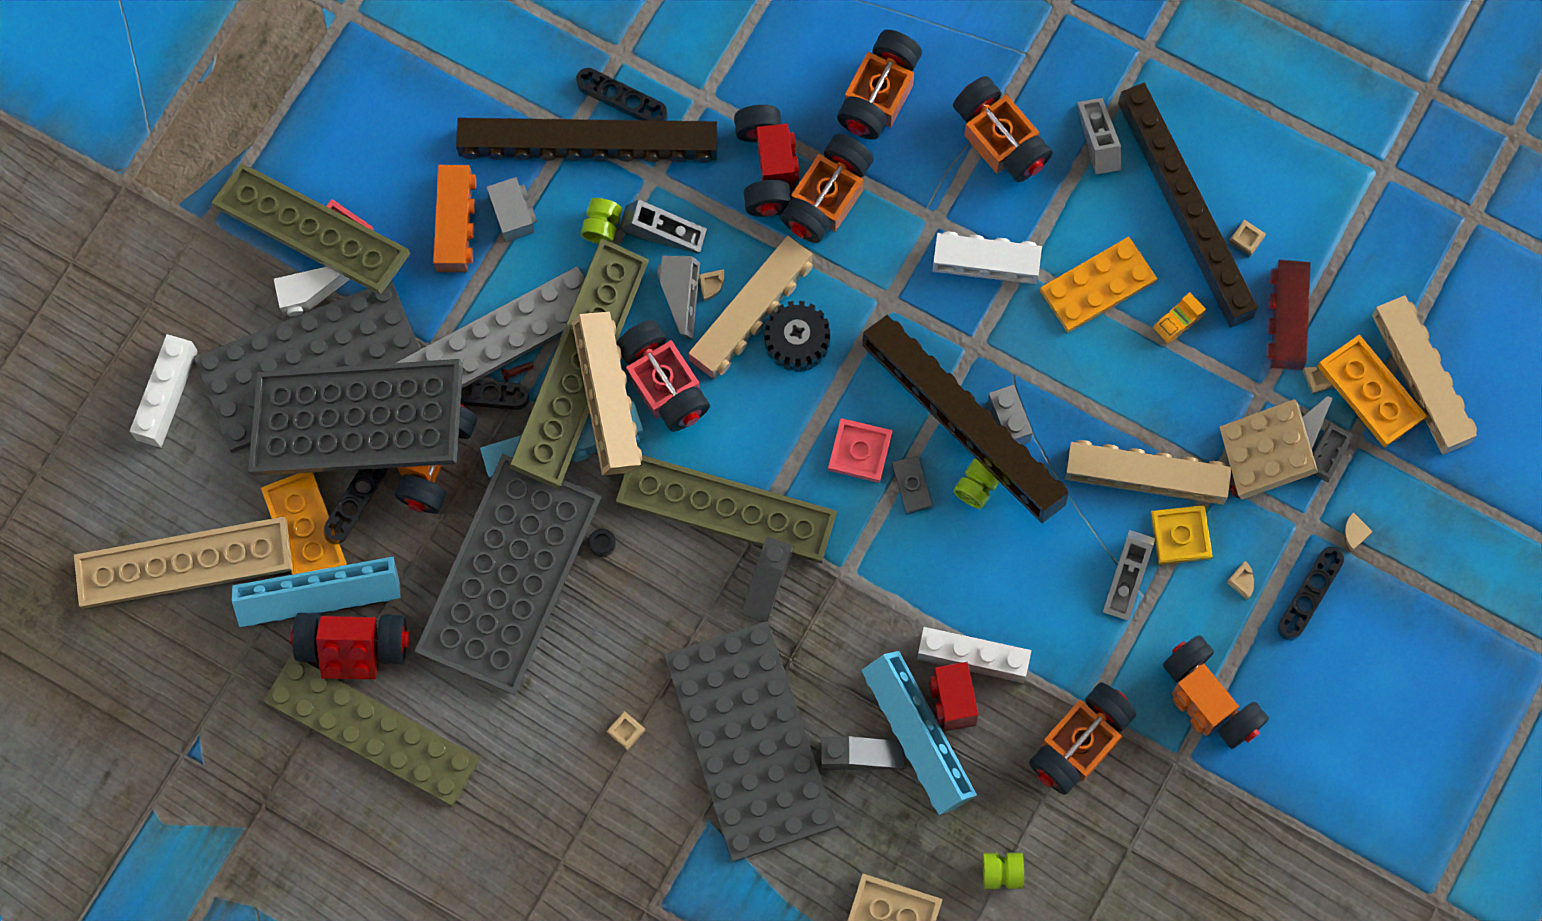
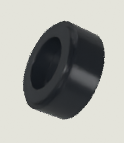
(602, 542)

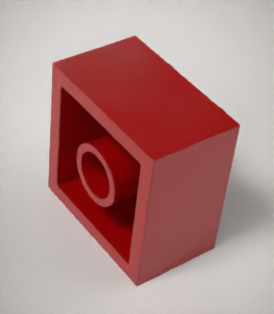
(955, 696)

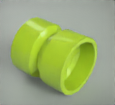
(602, 217)
(976, 485)
(1003, 871)

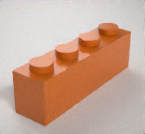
(453, 218)

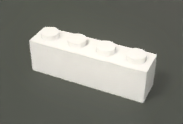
(987, 258)
(163, 391)
(982, 655)

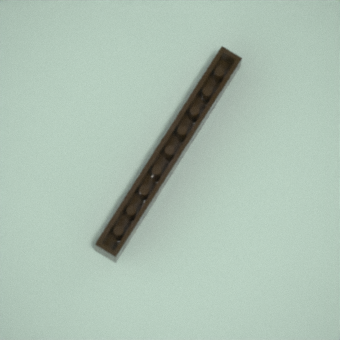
(587, 139)
(1187, 205)
(965, 419)

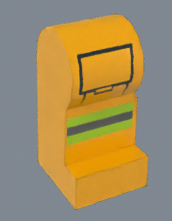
(1180, 318)

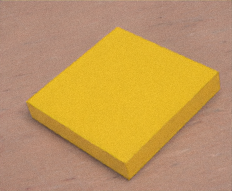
(1181, 535)

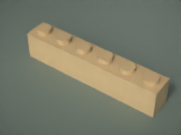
(751, 307)
(1424, 374)
(606, 393)
(1148, 472)

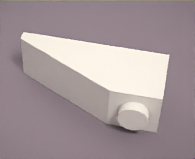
(306, 289)

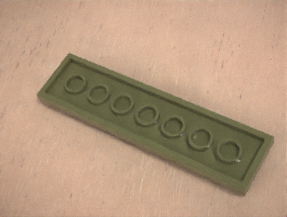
(311, 228)
(727, 507)
(372, 731)

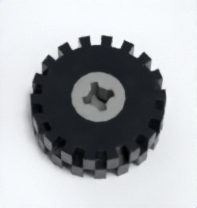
(797, 349)

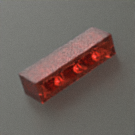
(1290, 315)

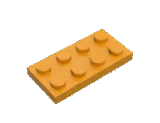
(1098, 284)
(1372, 391)
(306, 515)

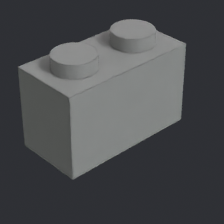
(511, 210)
(1009, 412)

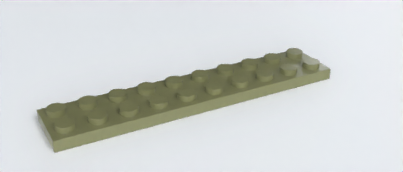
(562, 400)

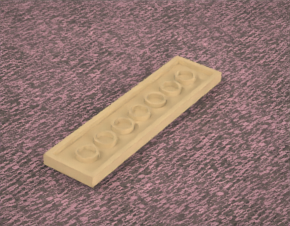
(183, 562)

